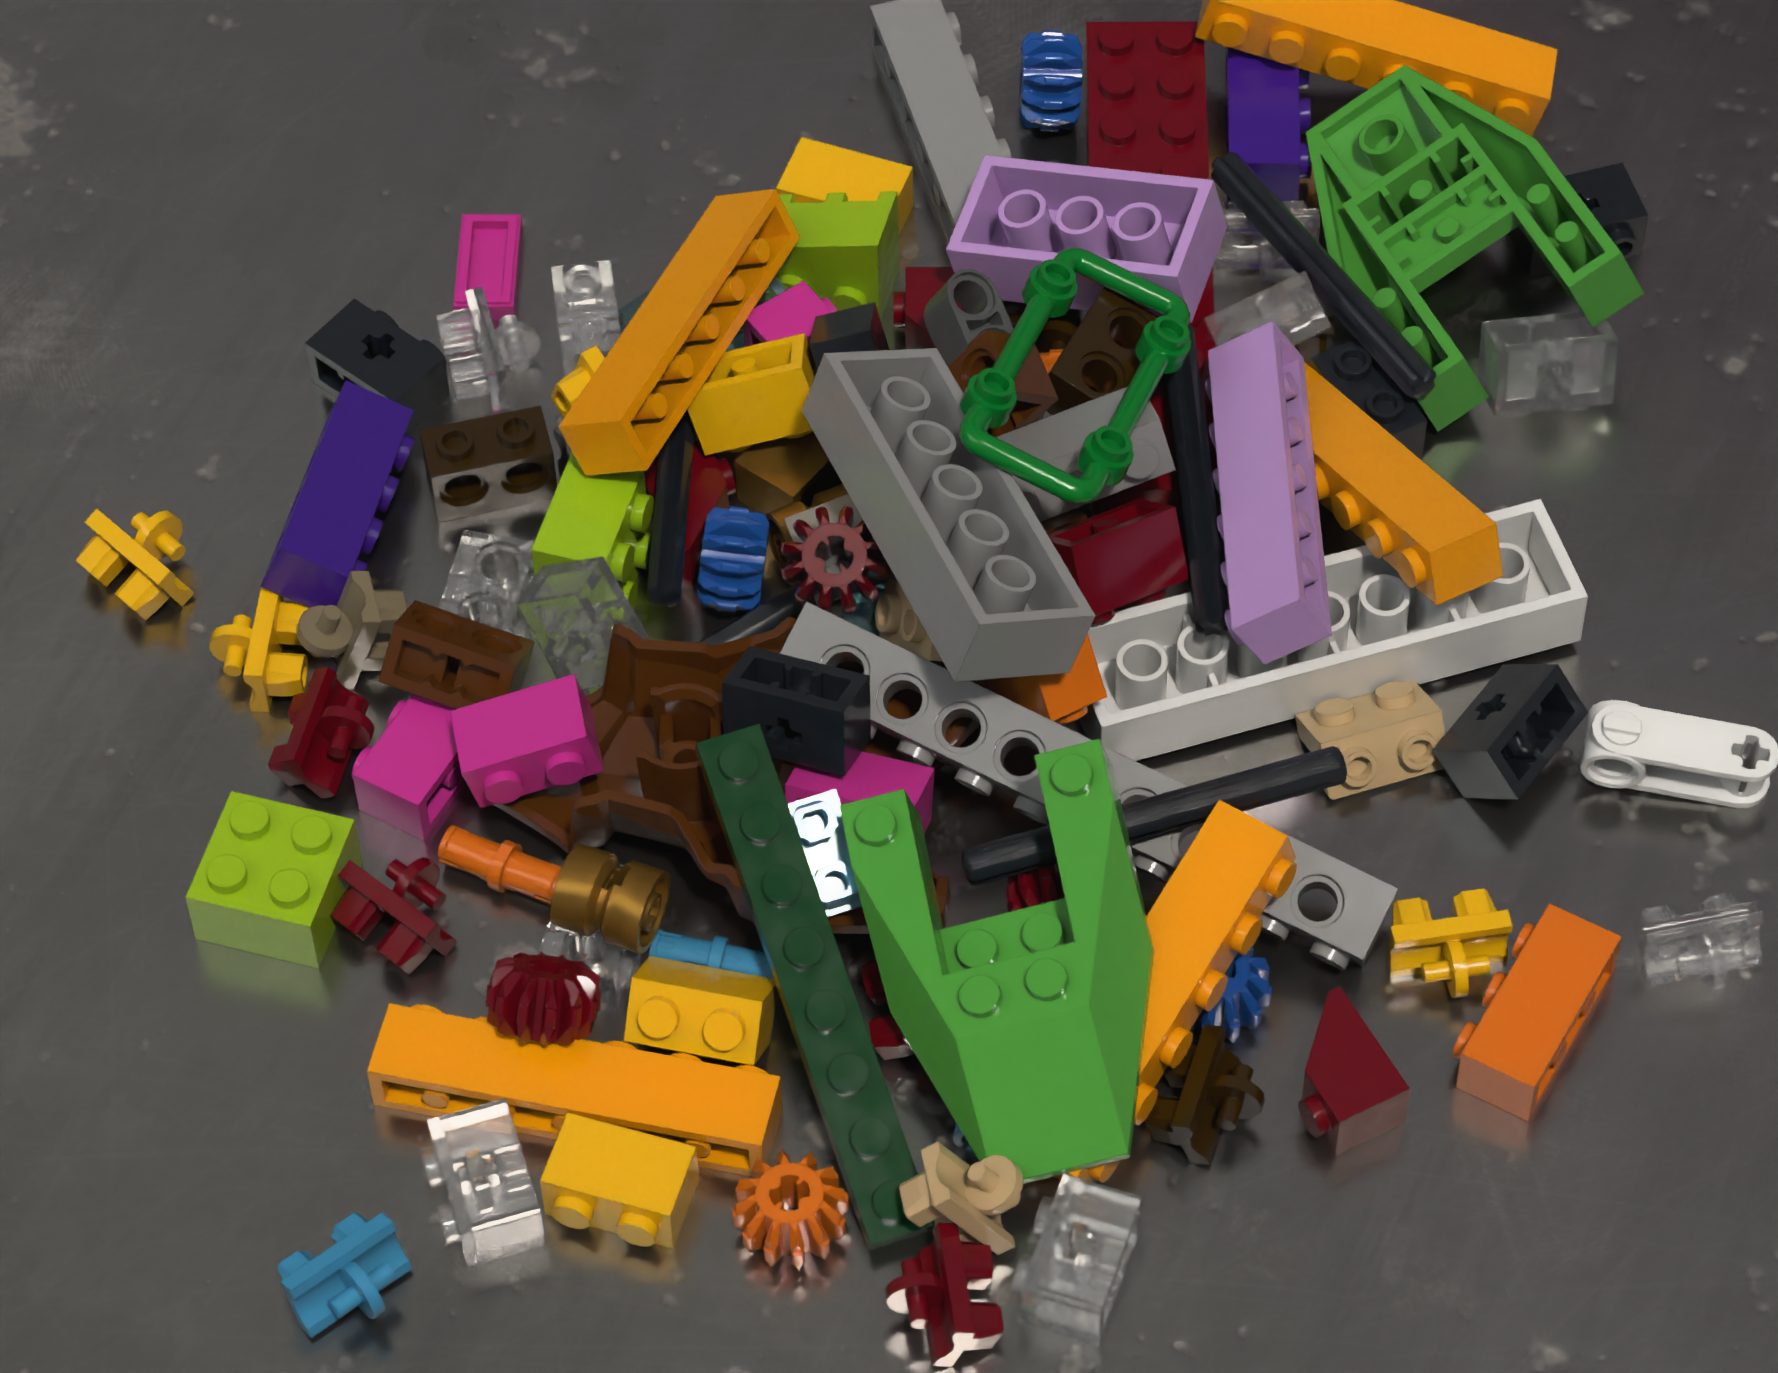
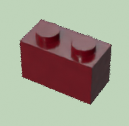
(1124, 555)

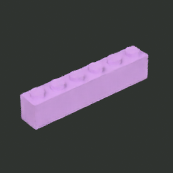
(1267, 495)

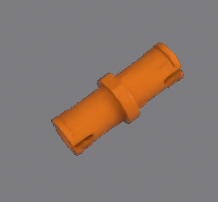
(499, 864)

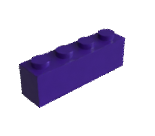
(1267, 120)
(339, 497)

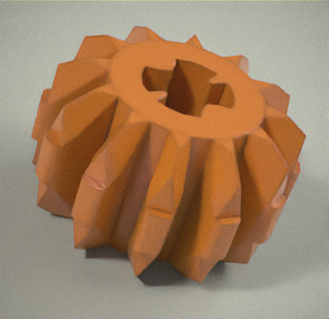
(784, 1186)

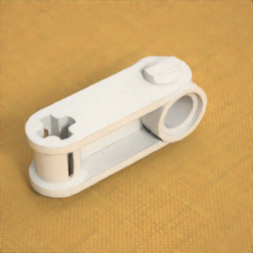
(1676, 754)

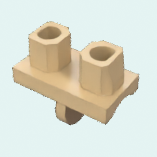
(964, 1195)

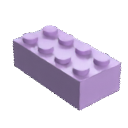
(1138, 220)

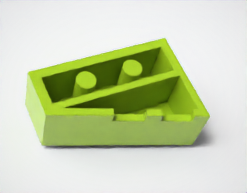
(844, 249)

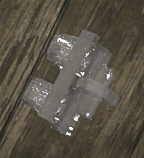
(1248, 249)
(1288, 304)
(485, 372)
(1700, 943)

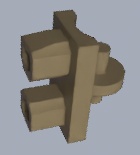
(355, 629)

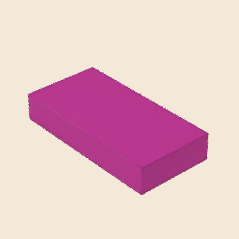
(490, 260)

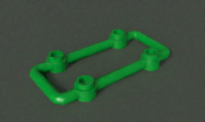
(1105, 452)

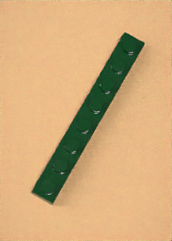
(811, 981)

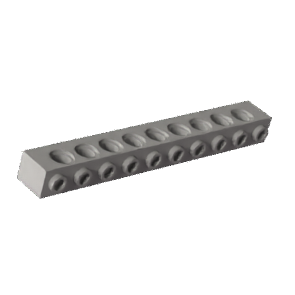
(830, 640)

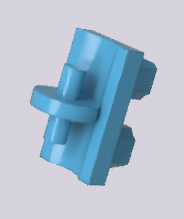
(346, 1274)

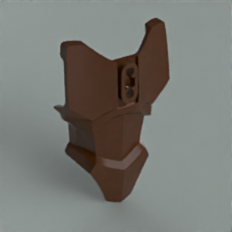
(647, 723)

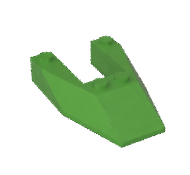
(1428, 181)
(1031, 1011)

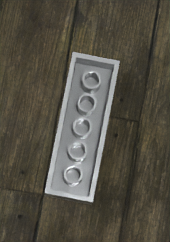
(944, 518)

